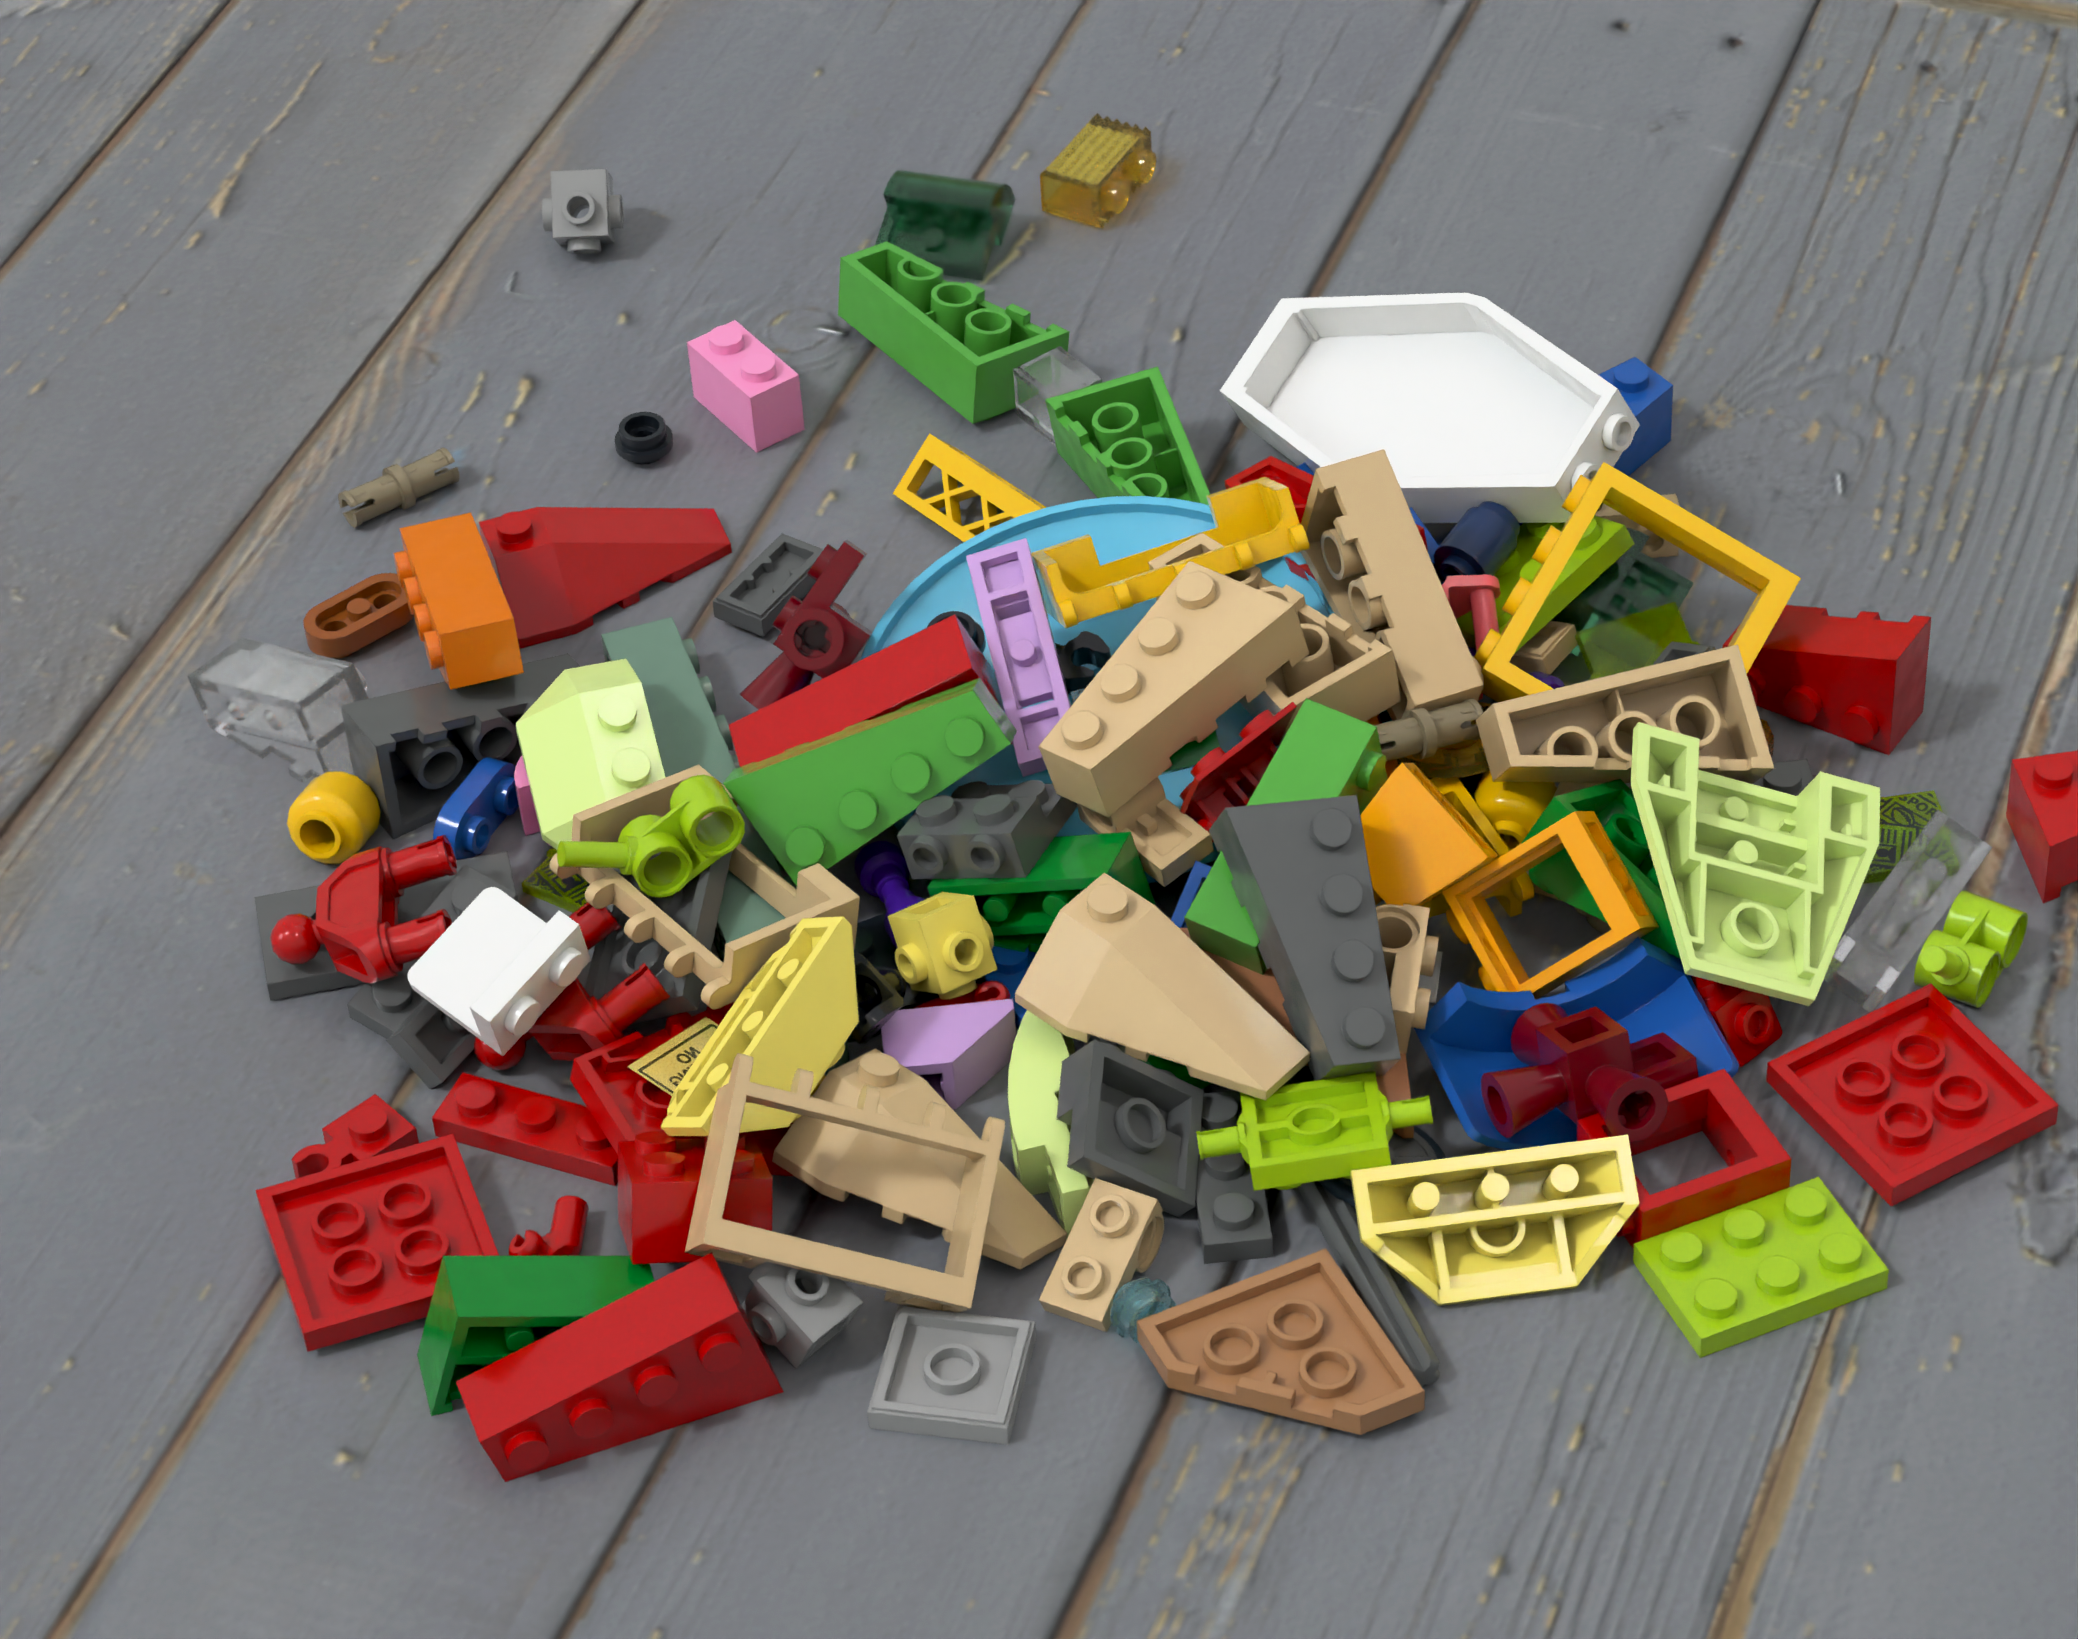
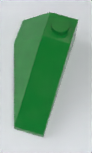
(1620, 818)

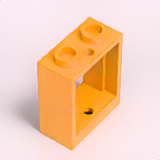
(1603, 875)

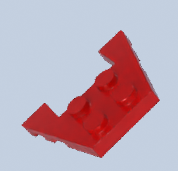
(630, 1104)

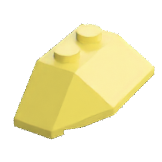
(786, 1019)
(1497, 1218)

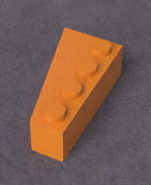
(457, 602)

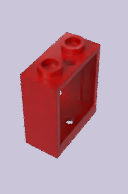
(1737, 1132)

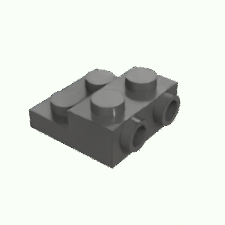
(983, 831)
(1131, 1124)

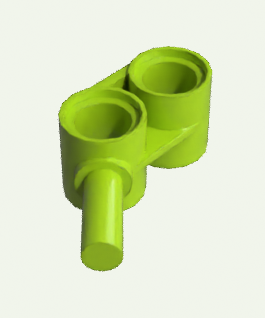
(680, 835)
(1972, 948)

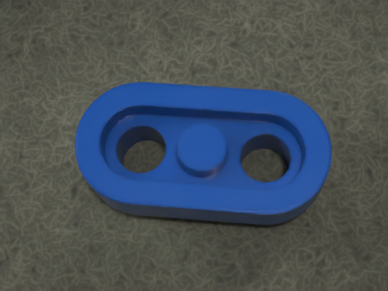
(478, 807)

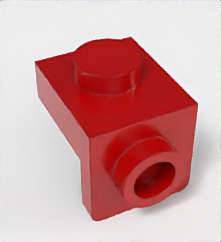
(1742, 1017)

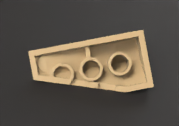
(1139, 981)
(907, 1175)

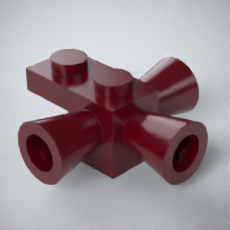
(815, 632)
(1583, 1070)

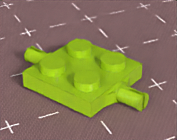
(1315, 1130)

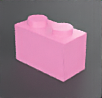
(746, 386)

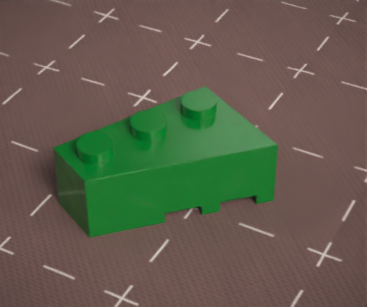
(506, 1302)

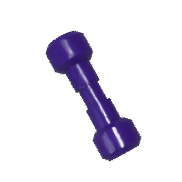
(885, 875)

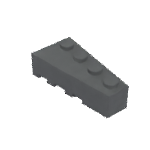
(429, 738)
(1316, 918)

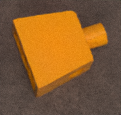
(1418, 840)

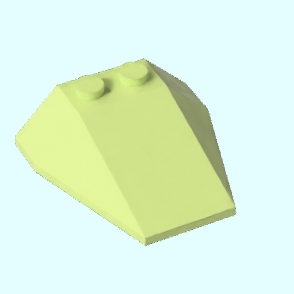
(1751, 872)

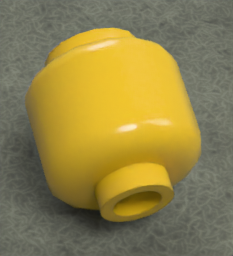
(1513, 805)
(333, 817)

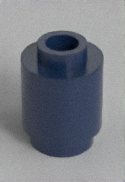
(1478, 542)

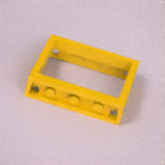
(1664, 518)

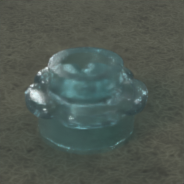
(1137, 1301)

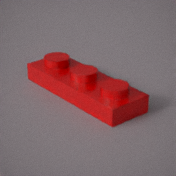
(527, 1127)

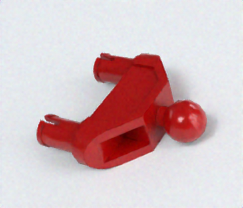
(361, 913)
(581, 1022)

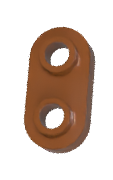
(357, 616)

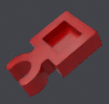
(357, 1135)

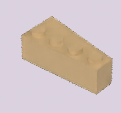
(1340, 665)
(1168, 684)

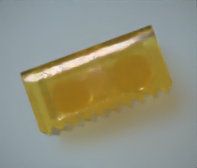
(1097, 171)

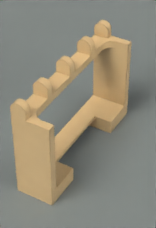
(816, 896)
(903, 1282)

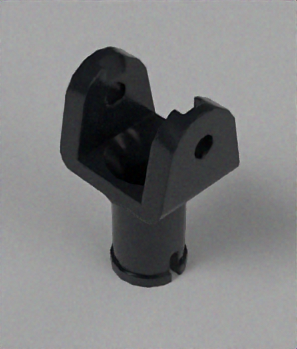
(874, 1009)

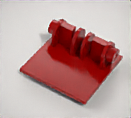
(1232, 777)

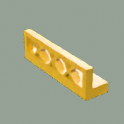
(977, 480)

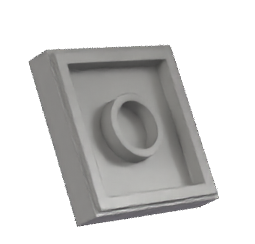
(952, 1375)

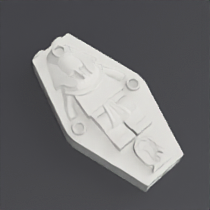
(1444, 386)

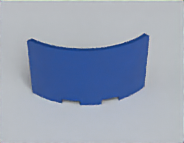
(1637, 988)

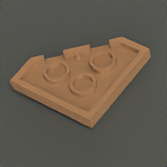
(1288, 1347)

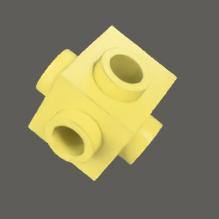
(943, 944)

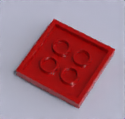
(1911, 1094)
(371, 1236)

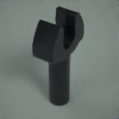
(1082, 650)

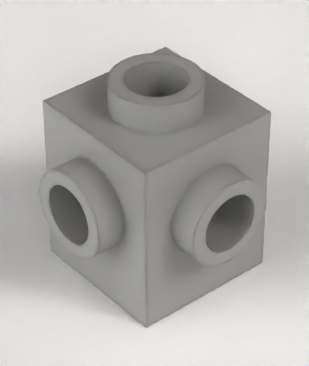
(574, 192)
(798, 1309)

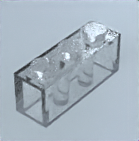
(1905, 910)

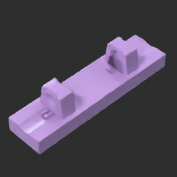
(1020, 646)

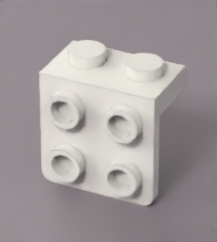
(499, 967)

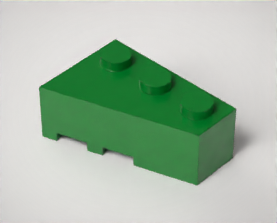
(1025, 908)

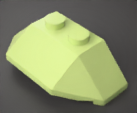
(587, 744)

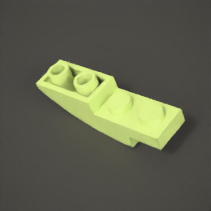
(1037, 1135)

